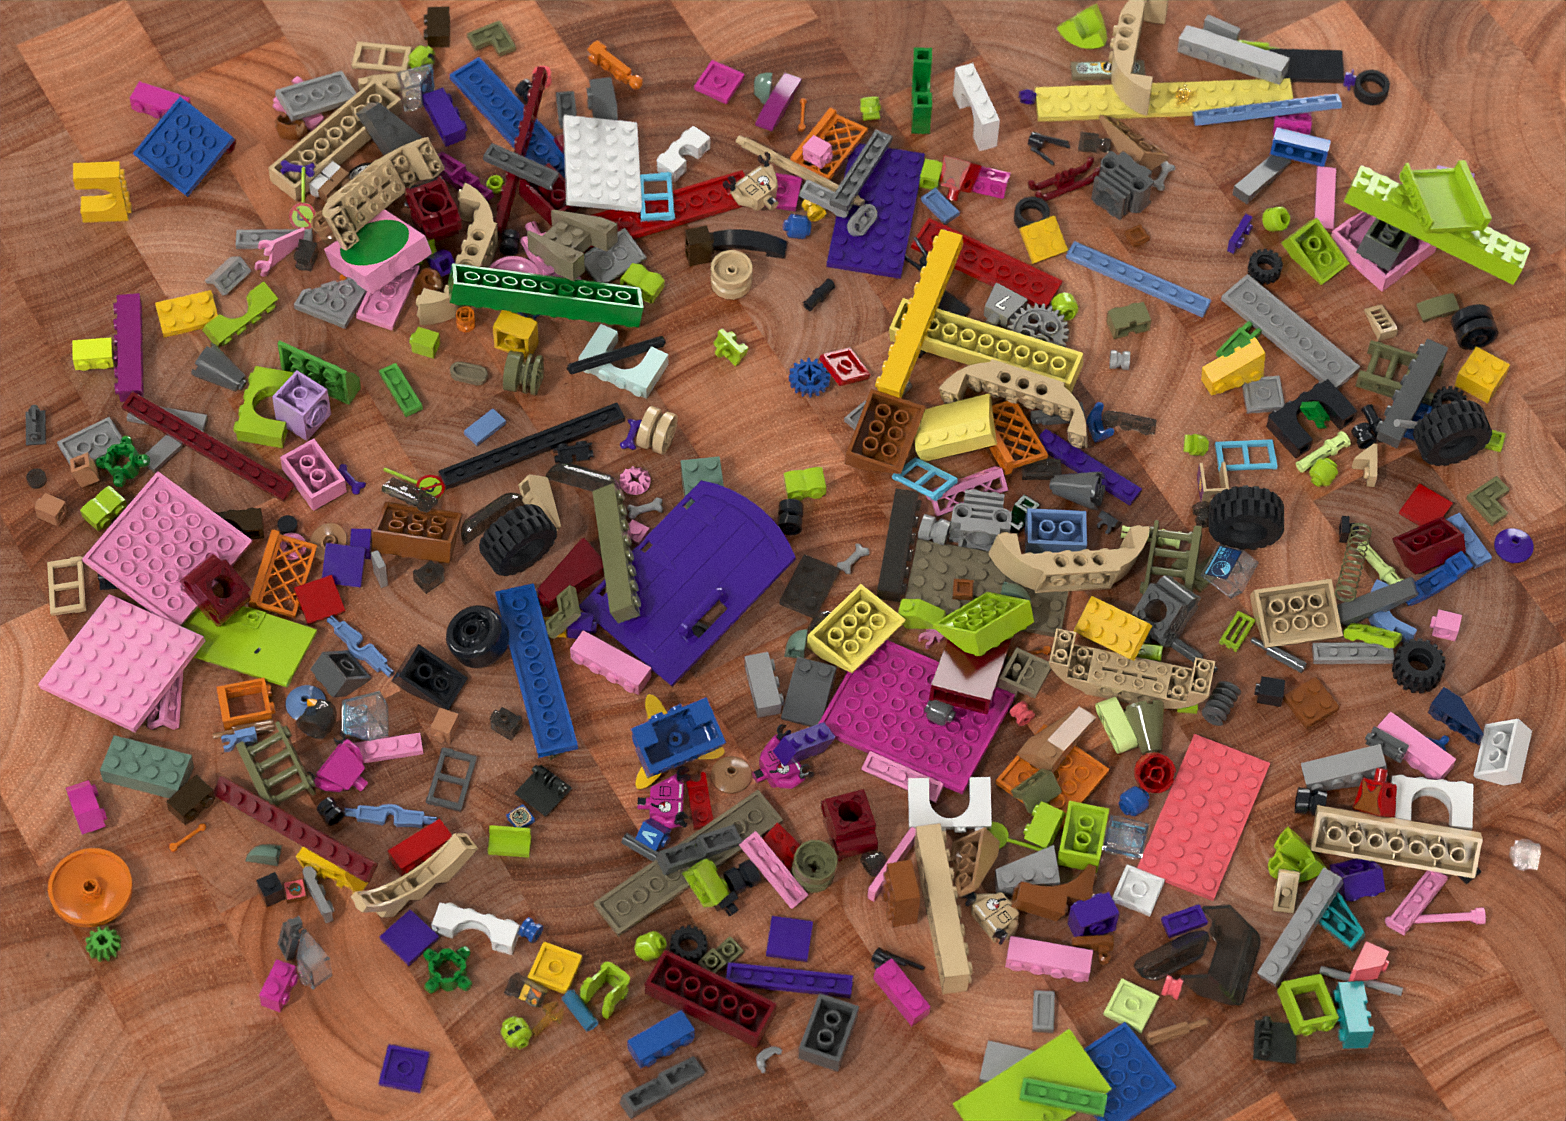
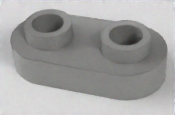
(859, 222)

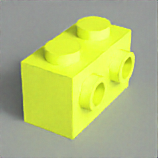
(93, 354)

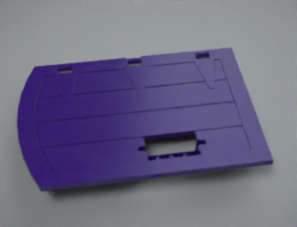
(698, 556)

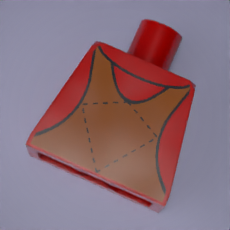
(958, 176)
(1377, 795)

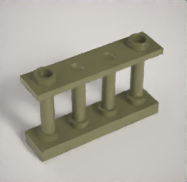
(1385, 385)
(1190, 556)
(256, 769)

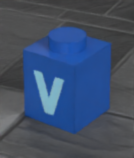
(653, 834)

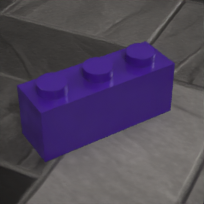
(445, 116)
(804, 744)

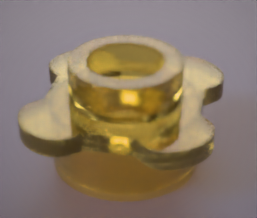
(1182, 95)

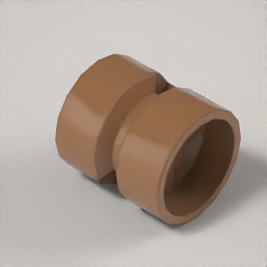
(322, 228)

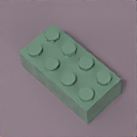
(700, 469)
(146, 767)

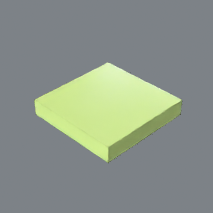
(1131, 1005)

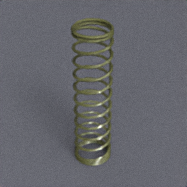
(1345, 587)

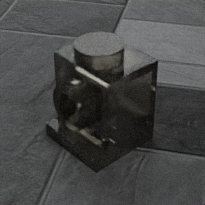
(306, 255)
(429, 576)
(505, 728)

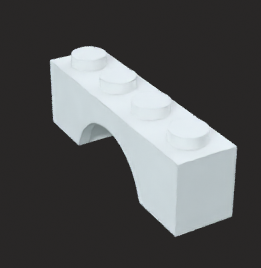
(451, 920)

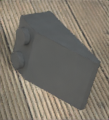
(808, 692)

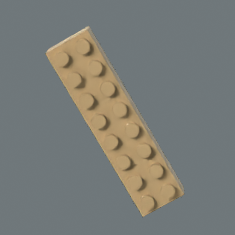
(333, 139)
(1396, 841)
(942, 909)

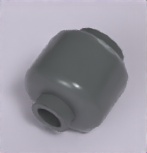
(939, 712)

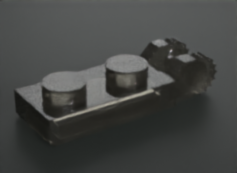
(1129, 422)
(409, 494)

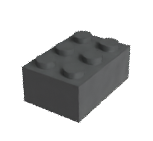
(1383, 244)
(828, 1032)

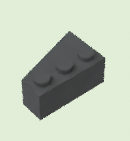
(386, 128)

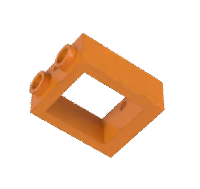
(242, 689)

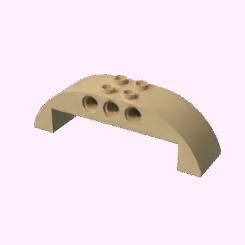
(1130, 87)

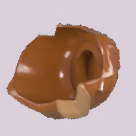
(290, 129)
(427, 279)

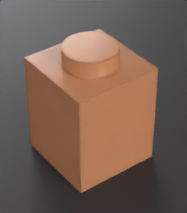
(84, 470)
(51, 509)
(444, 725)

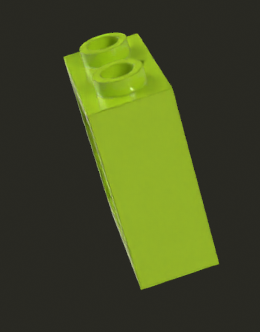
(1304, 985)

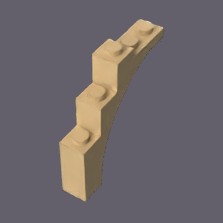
(415, 885)

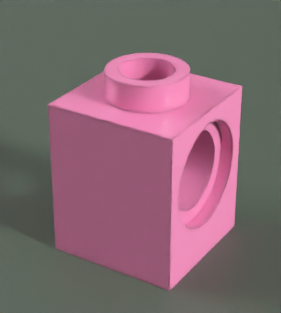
(817, 152)
(1445, 625)

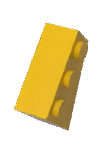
(1235, 369)
(327, 869)

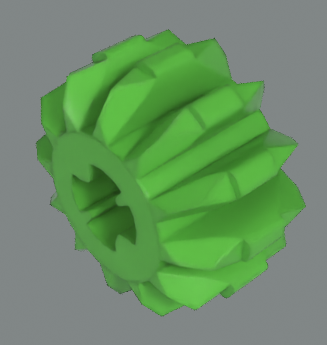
(96, 947)

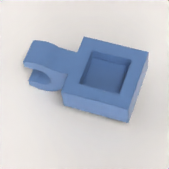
(246, 735)

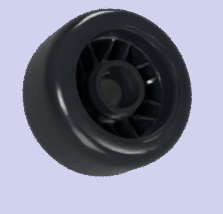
(477, 636)

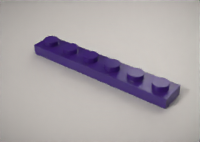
(1082, 463)
(790, 980)

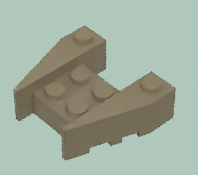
(568, 239)

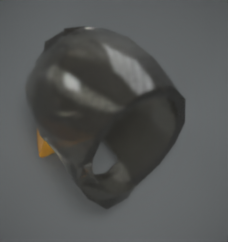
(317, 718)

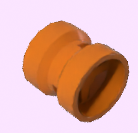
(465, 319)

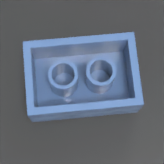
(1055, 530)

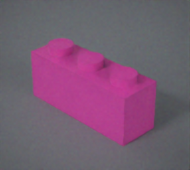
(153, 100)
(901, 992)

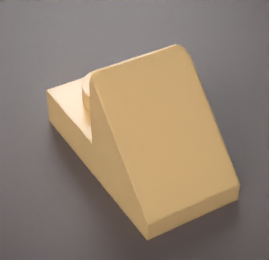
(1368, 462)
(1285, 891)

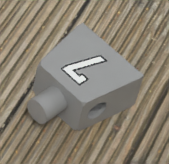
(1002, 306)

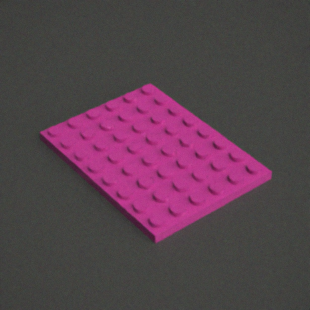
(884, 713)

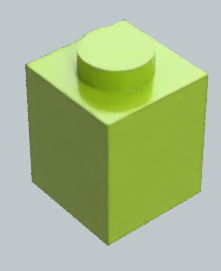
(930, 174)
(425, 342)

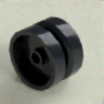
(1474, 327)

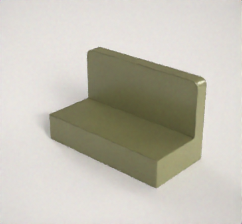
(1037, 788)

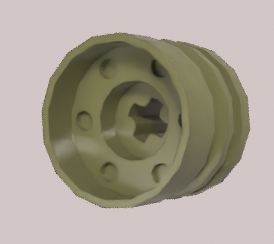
(519, 372)
(818, 856)

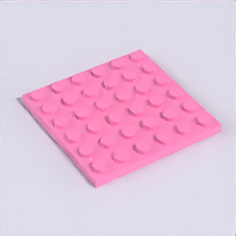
(159, 543)
(122, 663)

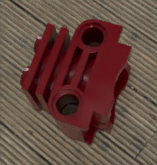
(433, 210)
(199, 588)
(846, 837)

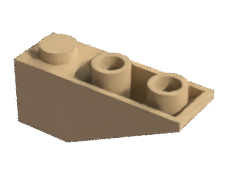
(537, 491)

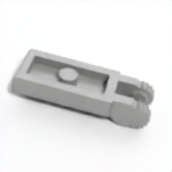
(821, 196)
(317, 893)

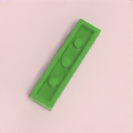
(1063, 1097)

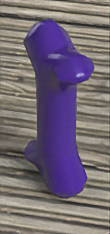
(287, 167)
(629, 441)
(356, 486)

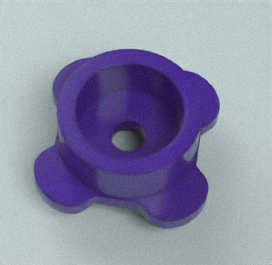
(1349, 79)
(1027, 96)

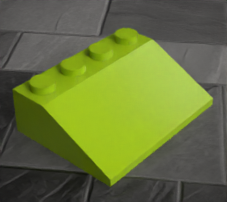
(985, 622)

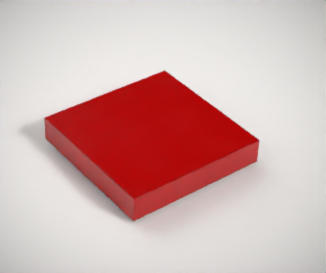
(844, 366)
(1425, 506)
(319, 599)

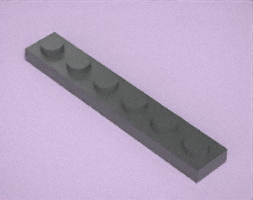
(861, 170)

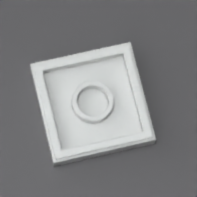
(1138, 890)

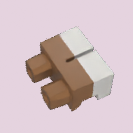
(329, 182)

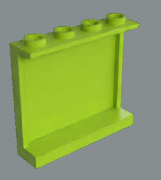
(1446, 199)

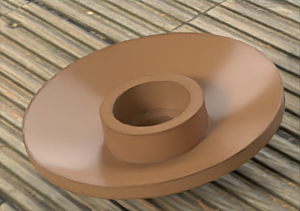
(327, 533)
(729, 782)

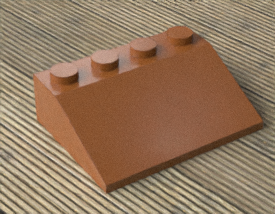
(884, 433)
(416, 534)

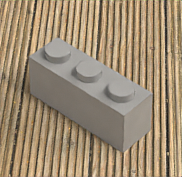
(763, 684)

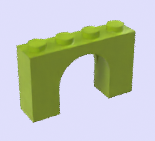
(252, 427)

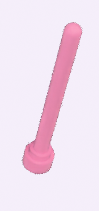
(1475, 916)

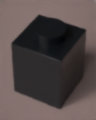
(1270, 691)
(271, 889)

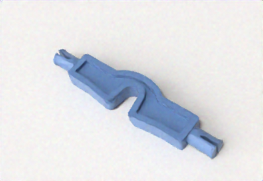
(367, 653)
(379, 814)

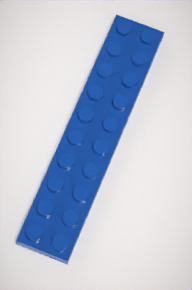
(505, 111)
(536, 671)

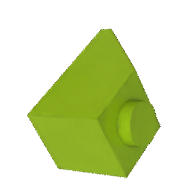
(919, 614)

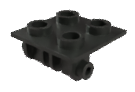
(543, 790)
(1274, 1041)

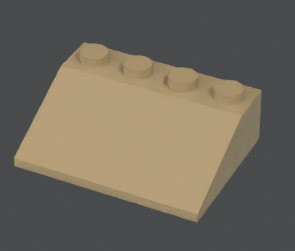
(1296, 613)

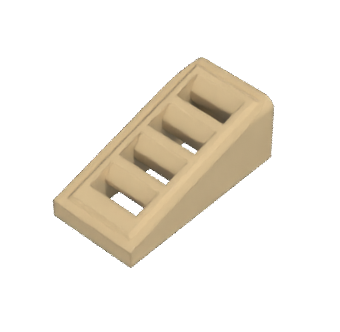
(1381, 334)

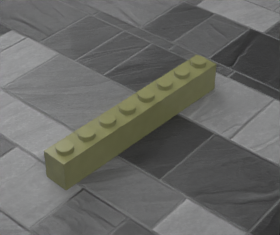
(616, 553)

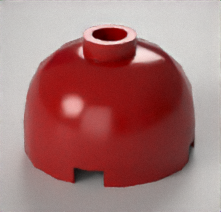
(1154, 772)

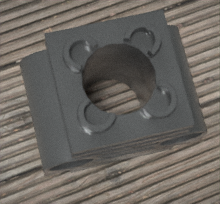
(1122, 185)
(1180, 605)

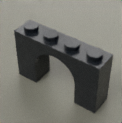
(1289, 432)

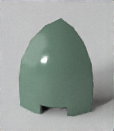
(763, 86)
(1015, 590)
(796, 644)
(265, 854)

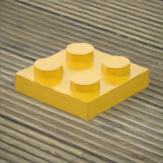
(1043, 239)
(555, 967)

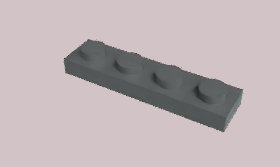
(520, 166)

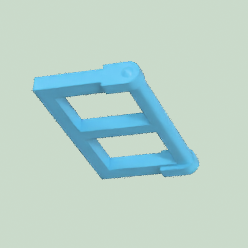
(666, 216)
(1244, 444)
(951, 480)

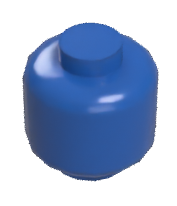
(797, 226)
(1134, 801)

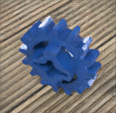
(800, 381)

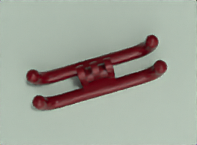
(1065, 181)

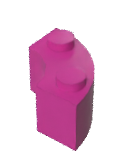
(85, 806)

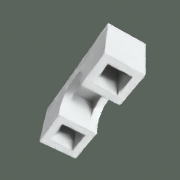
(692, 143)

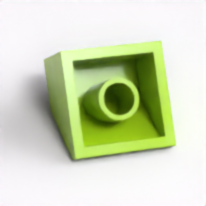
(706, 883)

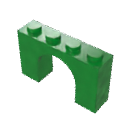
(920, 91)

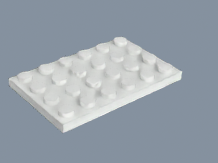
(602, 163)

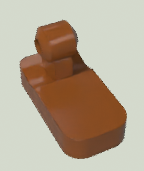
(1100, 944)

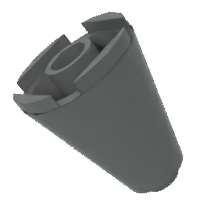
(219, 369)
(1080, 488)

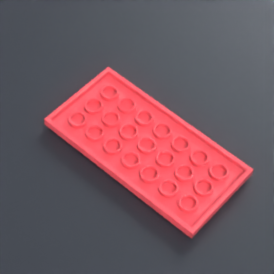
(1203, 817)

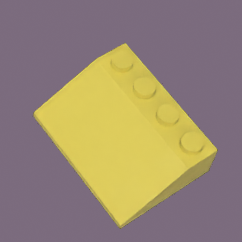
(956, 428)
(854, 630)

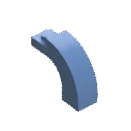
(1387, 621)

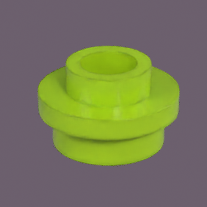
(495, 180)

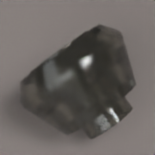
(873, 862)

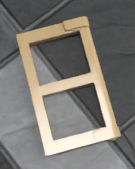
(383, 47)
(65, 586)

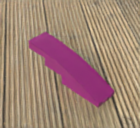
(778, 102)
(457, 175)

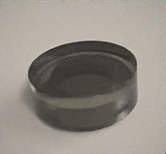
(36, 478)

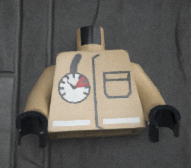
(757, 187)
(994, 915)

